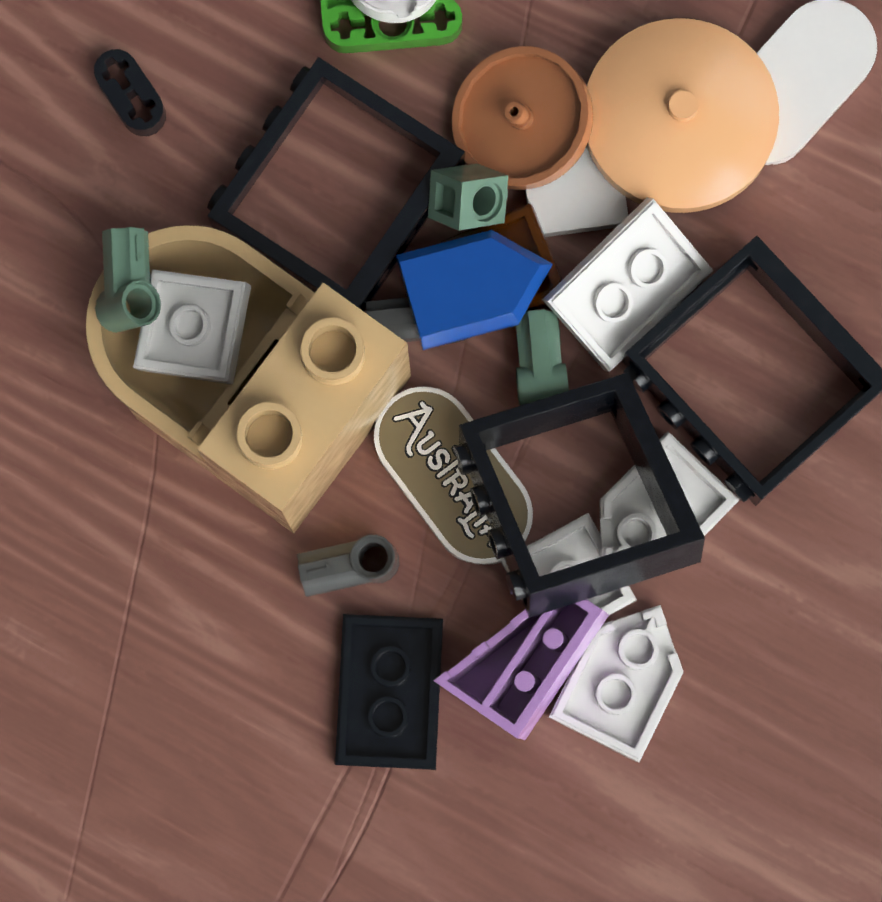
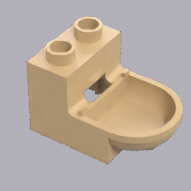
(303, 384)

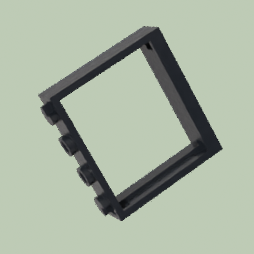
(277, 127)
(809, 315)
(607, 573)

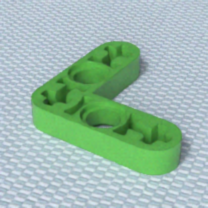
(336, 10)

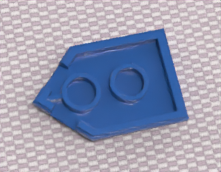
(469, 286)

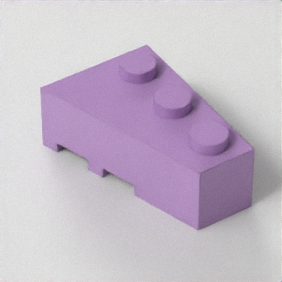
(524, 665)

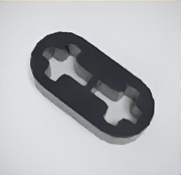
(120, 98)

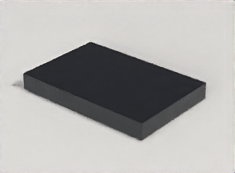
(389, 692)

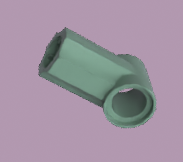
(128, 279)
(539, 356)

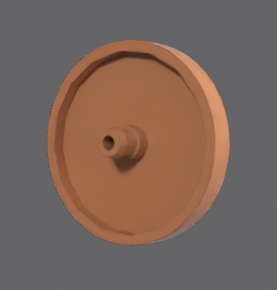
(523, 116)

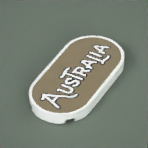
(416, 448)

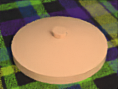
(681, 115)

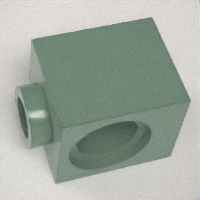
(468, 196)

